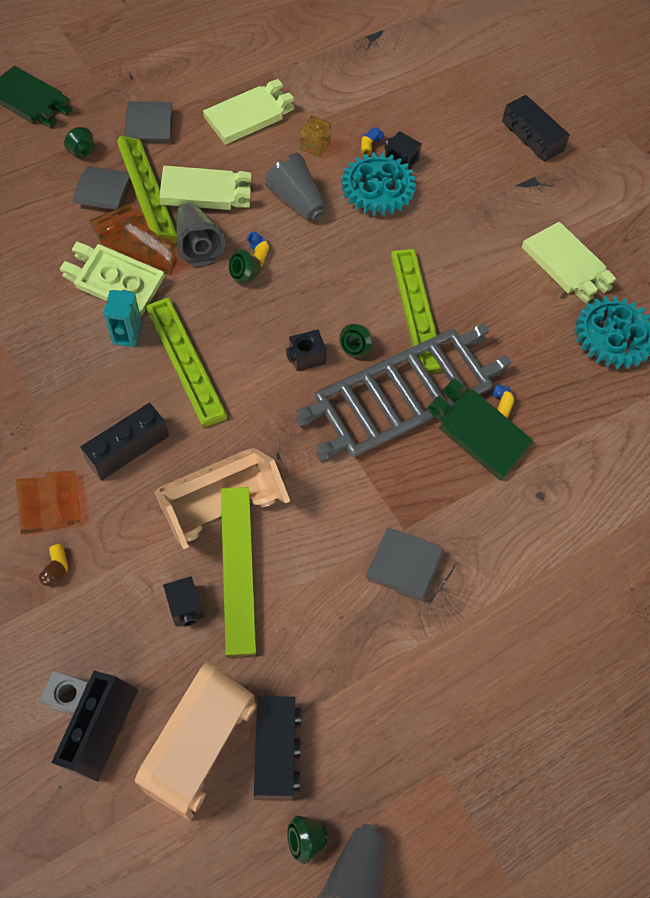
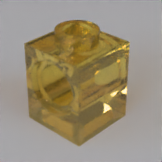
(315, 136)

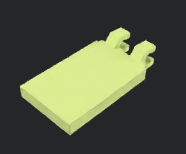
(249, 111)
(204, 187)
(569, 262)
(110, 271)

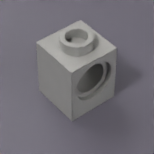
(56, 689)

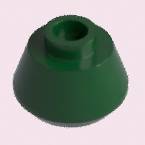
(79, 142)
(243, 266)
(355, 340)
(306, 838)

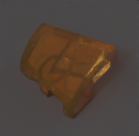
(148, 248)

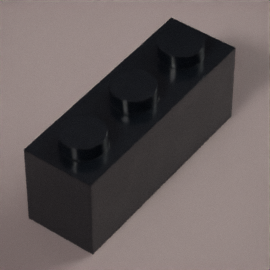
(535, 128)
(125, 441)
(95, 726)
(276, 748)

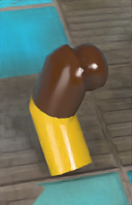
(56, 568)

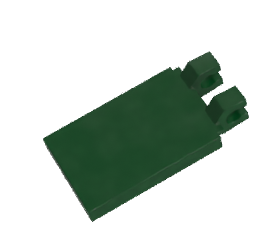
(31, 97)
(479, 429)

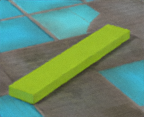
(146, 188)
(415, 304)
(186, 363)
(238, 573)

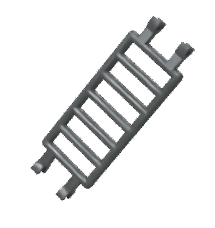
(345, 441)

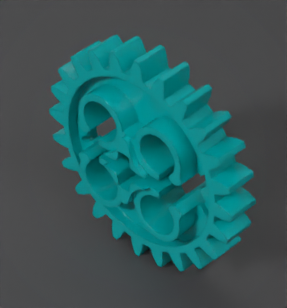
(378, 184)
(606, 341)

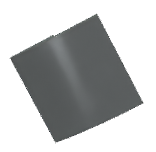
(149, 121)
(102, 188)
(405, 563)

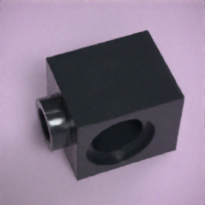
(403, 147)
(315, 348)
(183, 602)

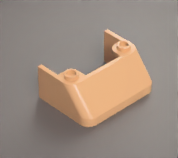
(197, 496)
(194, 739)

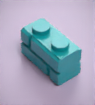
(123, 318)

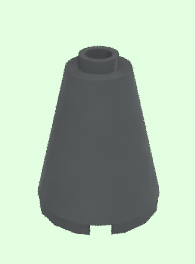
(296, 187)
(197, 236)
(359, 867)

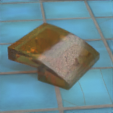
(110, 226)
(47, 502)

